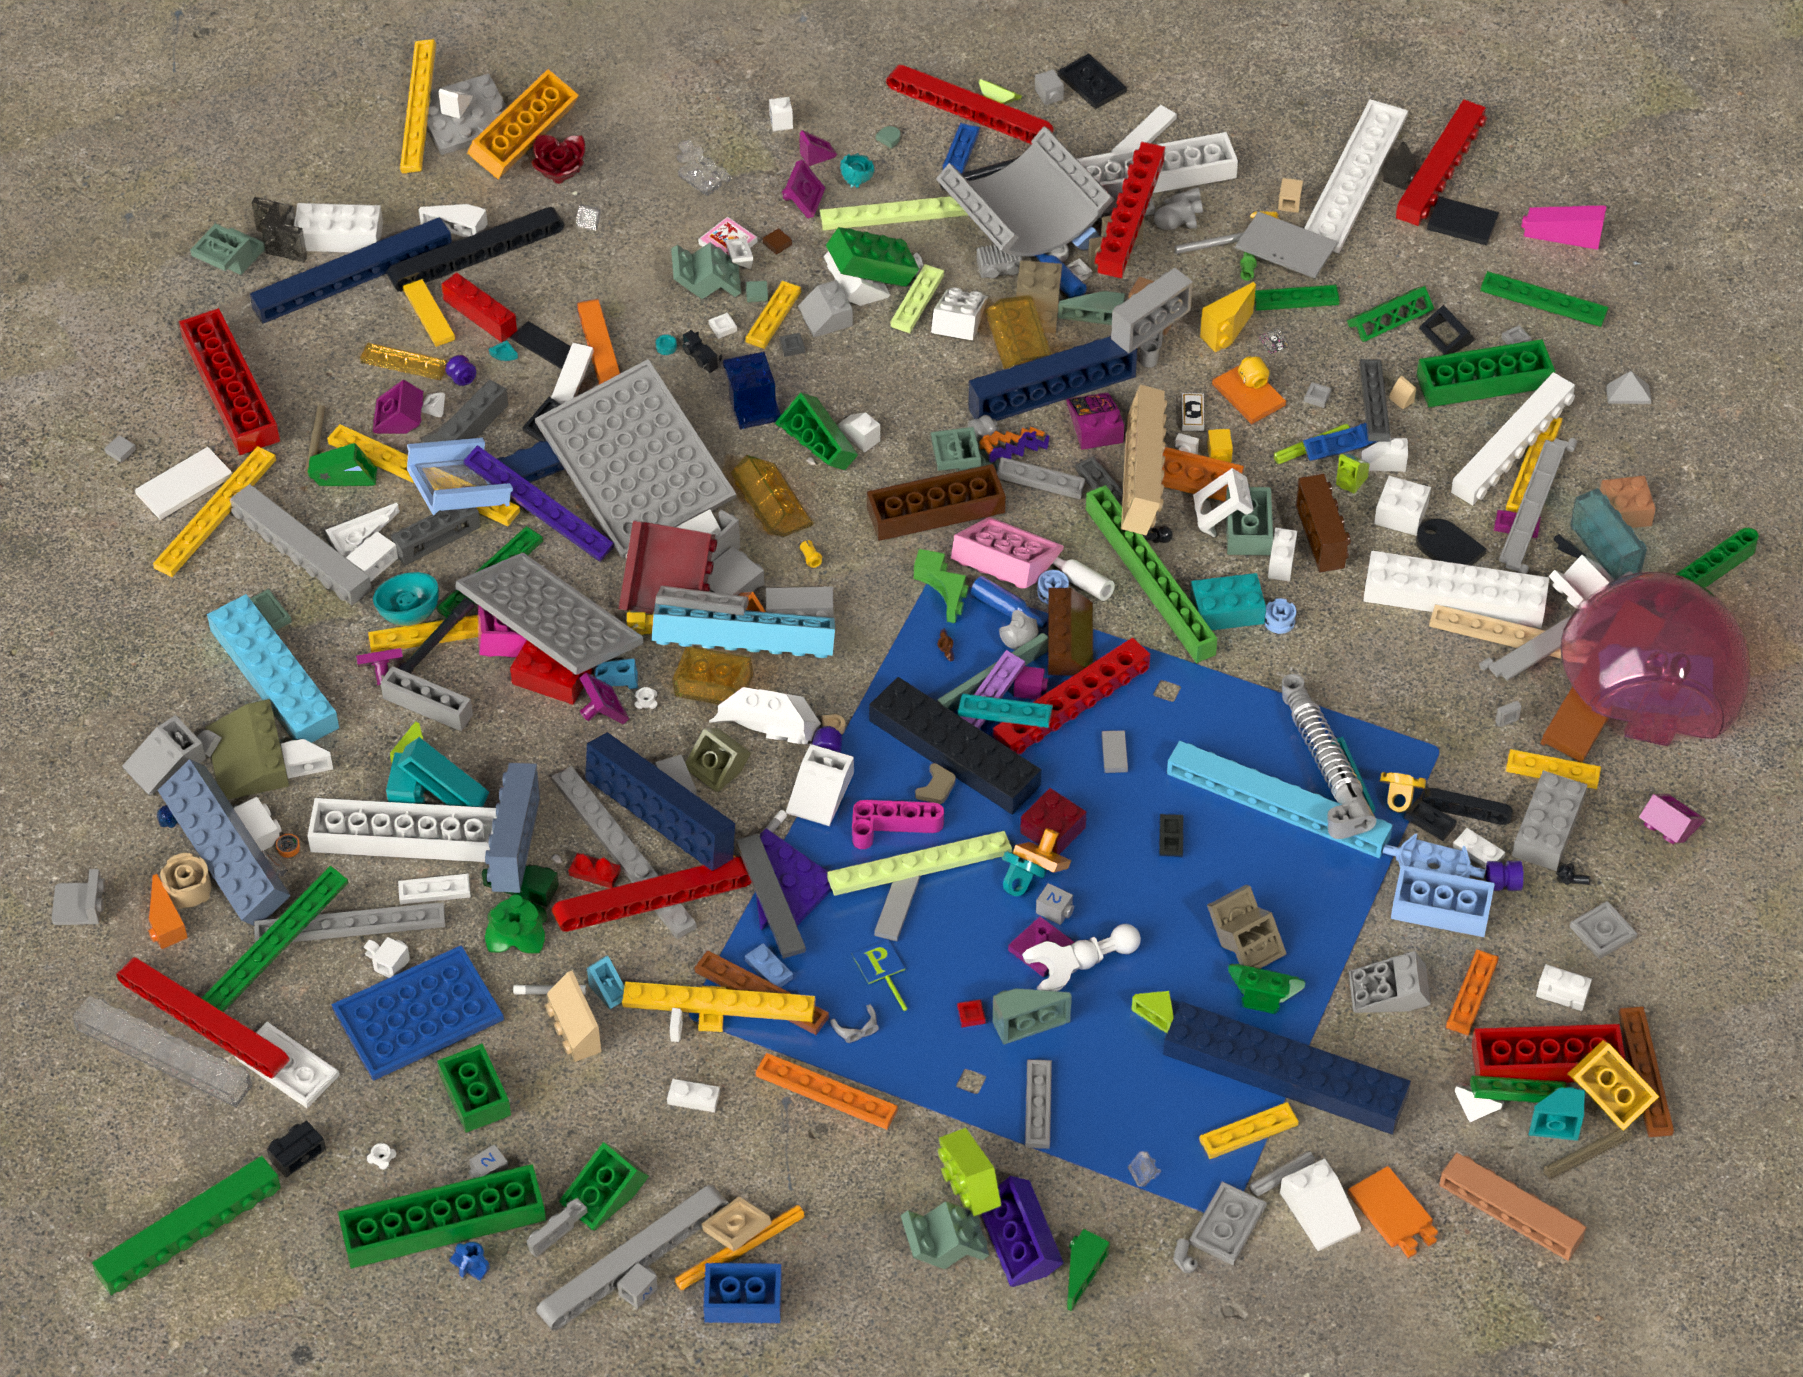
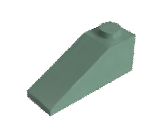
(1091, 307)

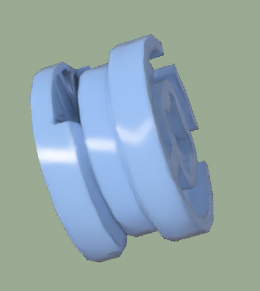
(1047, 580)
(1280, 616)

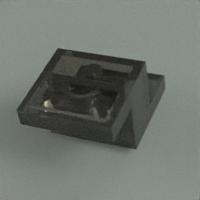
(278, 229)

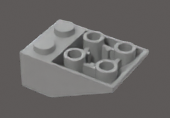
(163, 755)
(1390, 985)

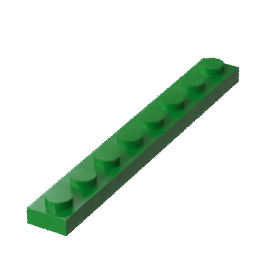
(276, 939)

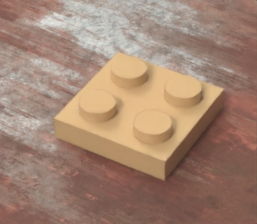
(736, 1223)

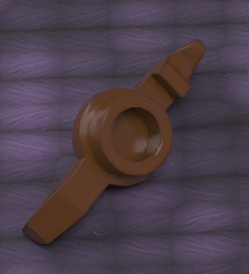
(945, 644)

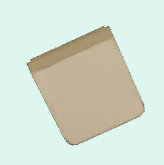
(1403, 393)

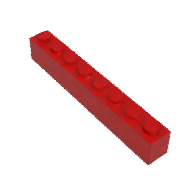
(1441, 163)

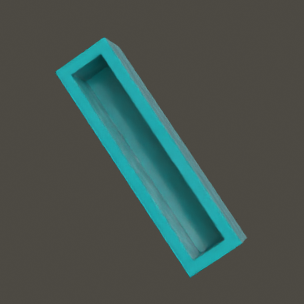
(441, 776)

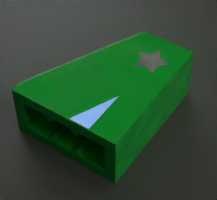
(342, 467)

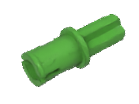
(1248, 264)

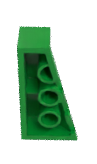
(816, 430)

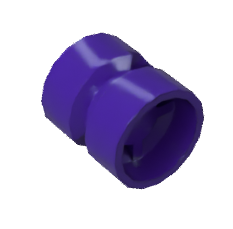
(1505, 875)

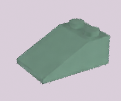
(1029, 1012)

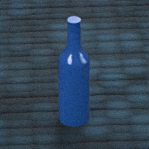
(1070, 283)
(1002, 599)

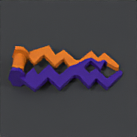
(995, 453)

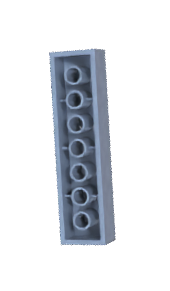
(223, 842)

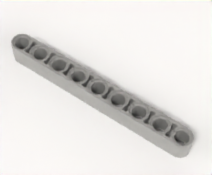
(643, 1248)

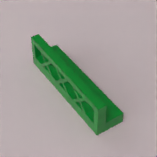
(1386, 307)

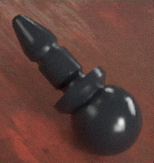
(1162, 534)

